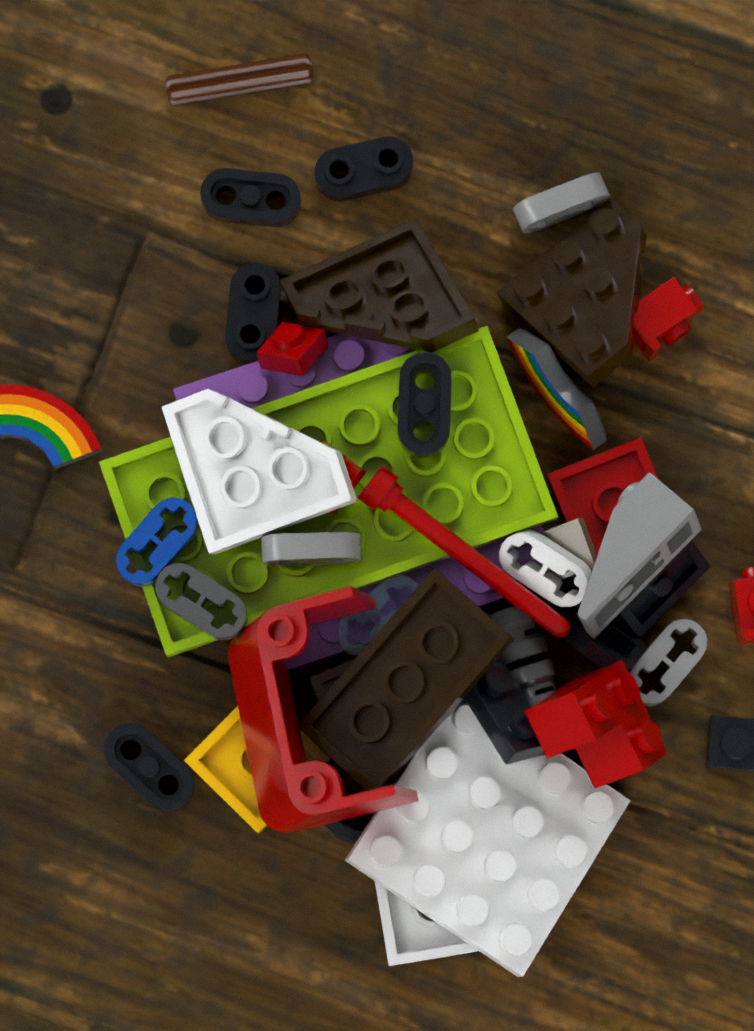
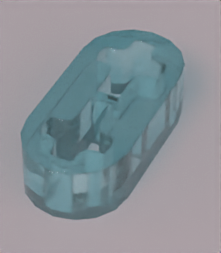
(382, 598)

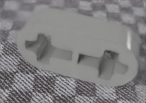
(561, 202)
(311, 548)
(676, 670)

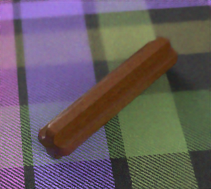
(239, 79)

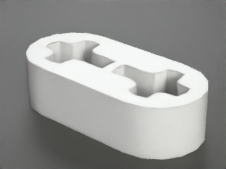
(539, 577)

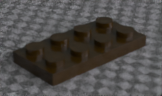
(405, 682)

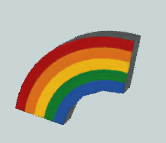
(556, 388)
(46, 423)

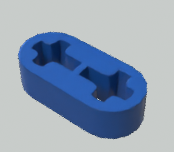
(147, 533)

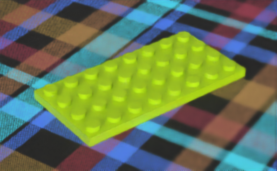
(477, 487)

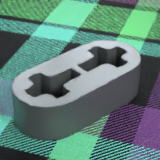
(208, 591)

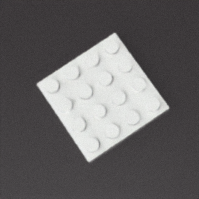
(488, 841)

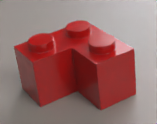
(602, 721)

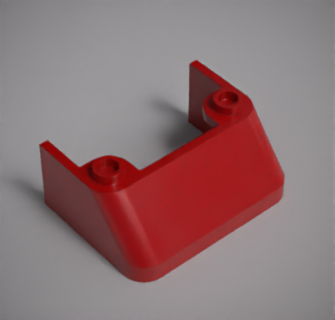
(287, 788)

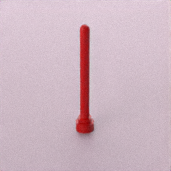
(386, 494)

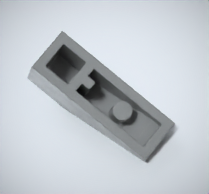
(640, 540)

